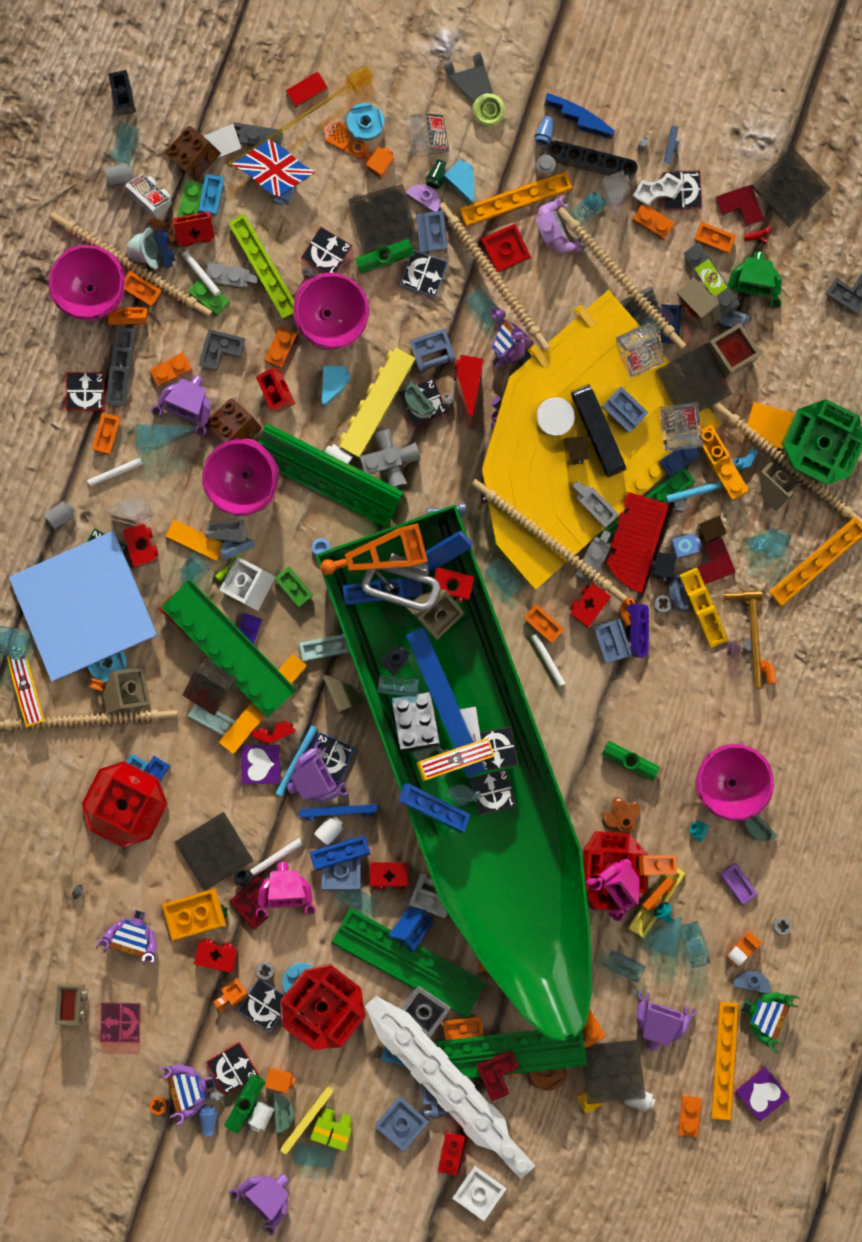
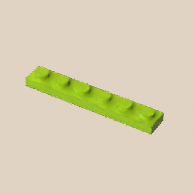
(263, 265)

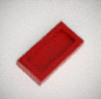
(306, 89)

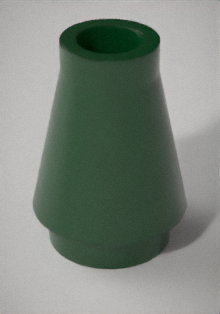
(436, 175)

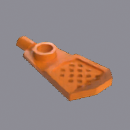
(349, 142)

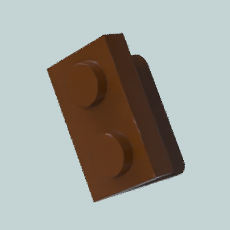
(193, 152)
(233, 422)

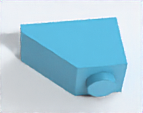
(462, 180)
(333, 382)

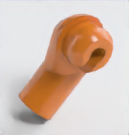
(768, 669)

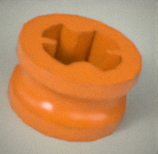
(97, 684)
(163, 1108)

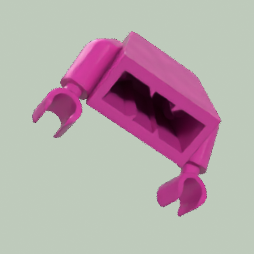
(621, 884)
(285, 889)

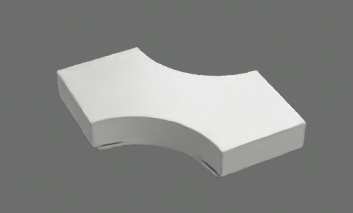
(650, 191)

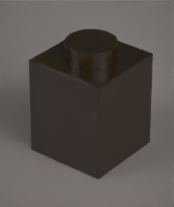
(576, 449)
(711, 530)

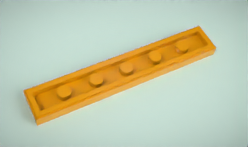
(516, 199)
(817, 562)
(252, 715)
(724, 1061)

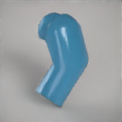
(746, 462)

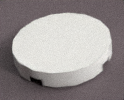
(555, 416)

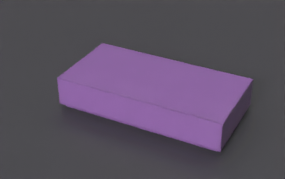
(738, 884)

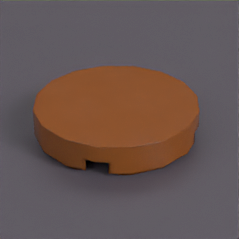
(548, 1079)

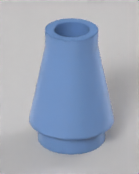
(544, 132)
(207, 1120)

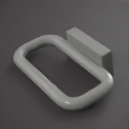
(416, 572)

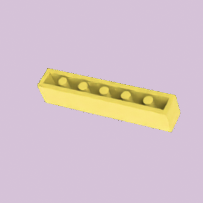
(377, 402)

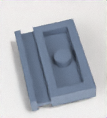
(431, 231)
(624, 409)
(612, 641)

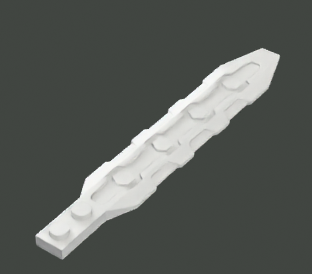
(446, 1083)

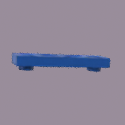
(434, 808)
(310, 814)

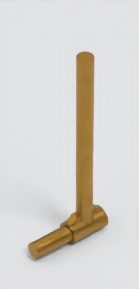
(751, 598)

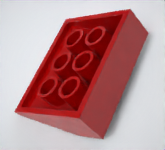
(468, 377)

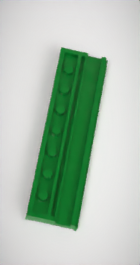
(331, 476)
(228, 648)
(421, 968)
(531, 1048)

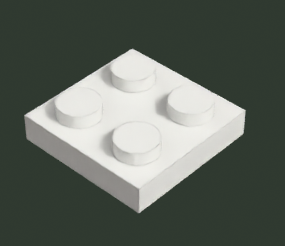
(479, 1193)

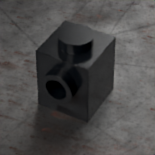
(663, 566)
(395, 659)

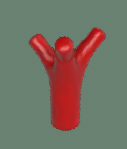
(758, 235)

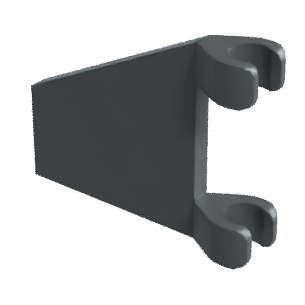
(471, 81)

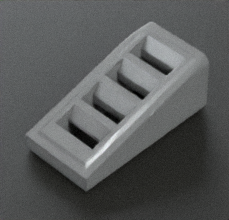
(227, 530)

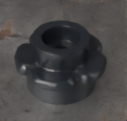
(242, 878)

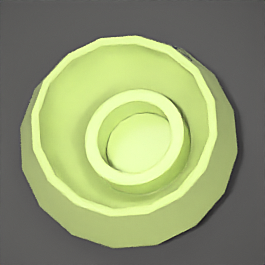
(488, 110)

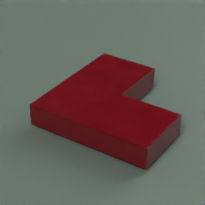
(743, 200)
(720, 562)
(246, 903)
(493, 1071)

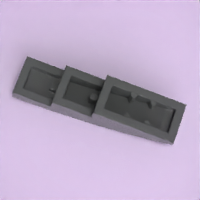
(121, 366)

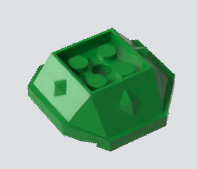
(842, 439)

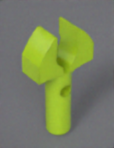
(222, 574)

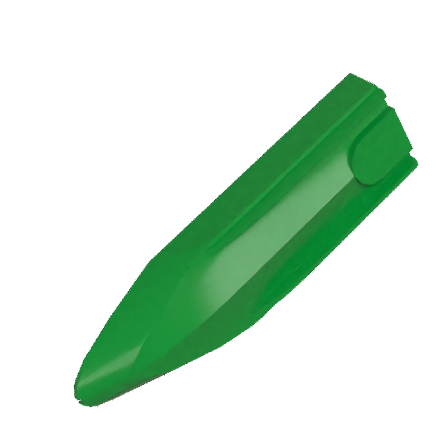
(514, 872)

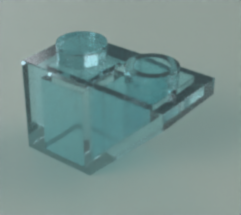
(772, 542)
(694, 945)

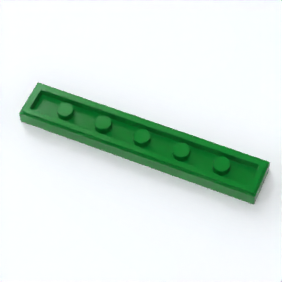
(676, 483)

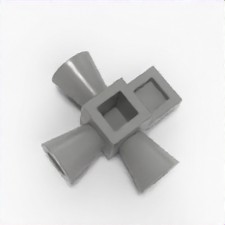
(389, 458)

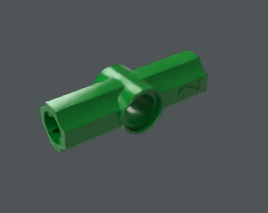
(396, 253)
(642, 766)
(239, 1113)

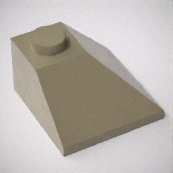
(777, 484)
(440, 616)
(126, 690)
(343, 694)

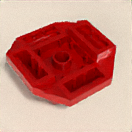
(144, 800)
(600, 853)
(335, 1021)

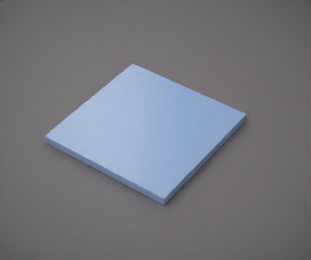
(83, 606)

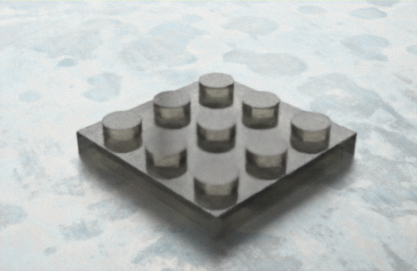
(791, 187)
(383, 218)
(694, 379)
(214, 851)
(613, 1072)

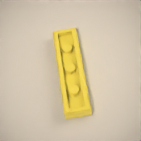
(645, 918)
(306, 1120)

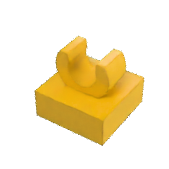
(587, 1107)

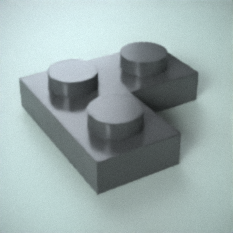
(845, 295)
(219, 343)

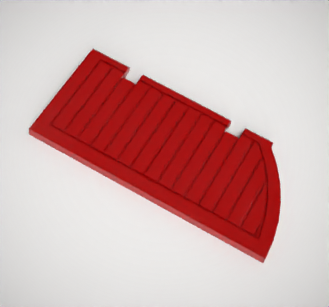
(636, 540)

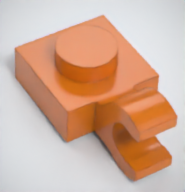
(233, 994)

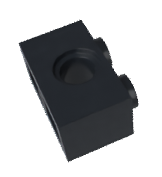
(122, 92)

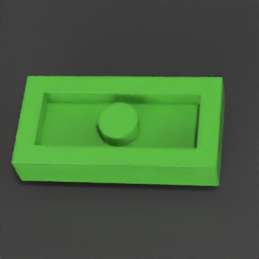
(190, 198)
(205, 296)
(293, 587)

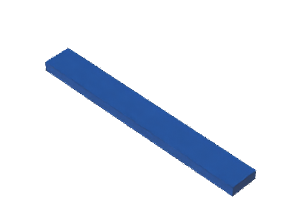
(442, 694)

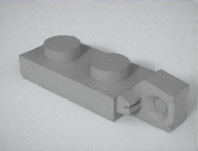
(231, 276)
(594, 504)
(596, 554)

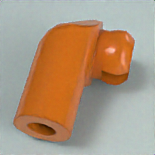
(623, 611)

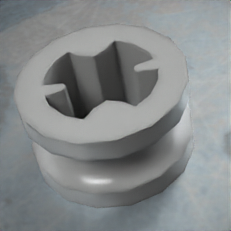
(668, 604)
(778, 930)
(270, 973)

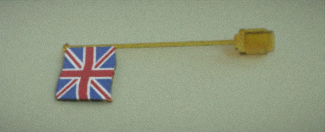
(273, 165)

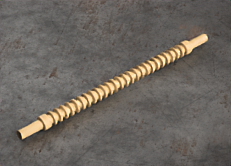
(191, 302)
(534, 331)
(668, 331)
(846, 511)
(606, 585)
(154, 715)

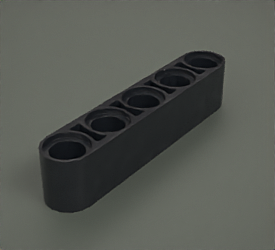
(584, 153)
(598, 430)

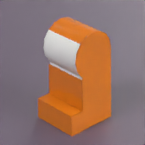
(742, 949)

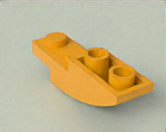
(722, 465)

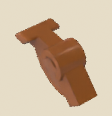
(167, 227)

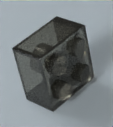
(209, 686)

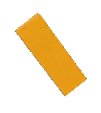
(194, 540)

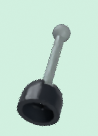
(388, 587)

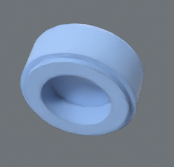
(320, 545)

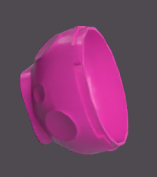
(78, 270)
(343, 300)
(225, 479)
(752, 782)

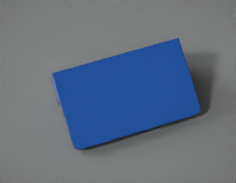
(412, 927)

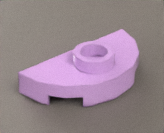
(425, 196)

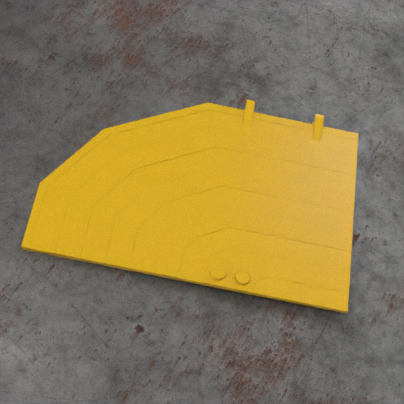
(532, 466)

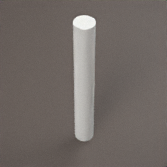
(202, 275)
(114, 472)
(547, 659)
(276, 857)

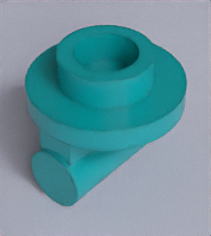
(698, 830)

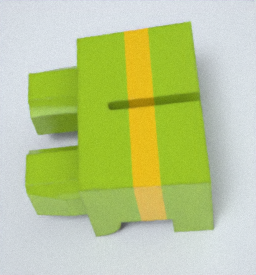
(325, 1125)

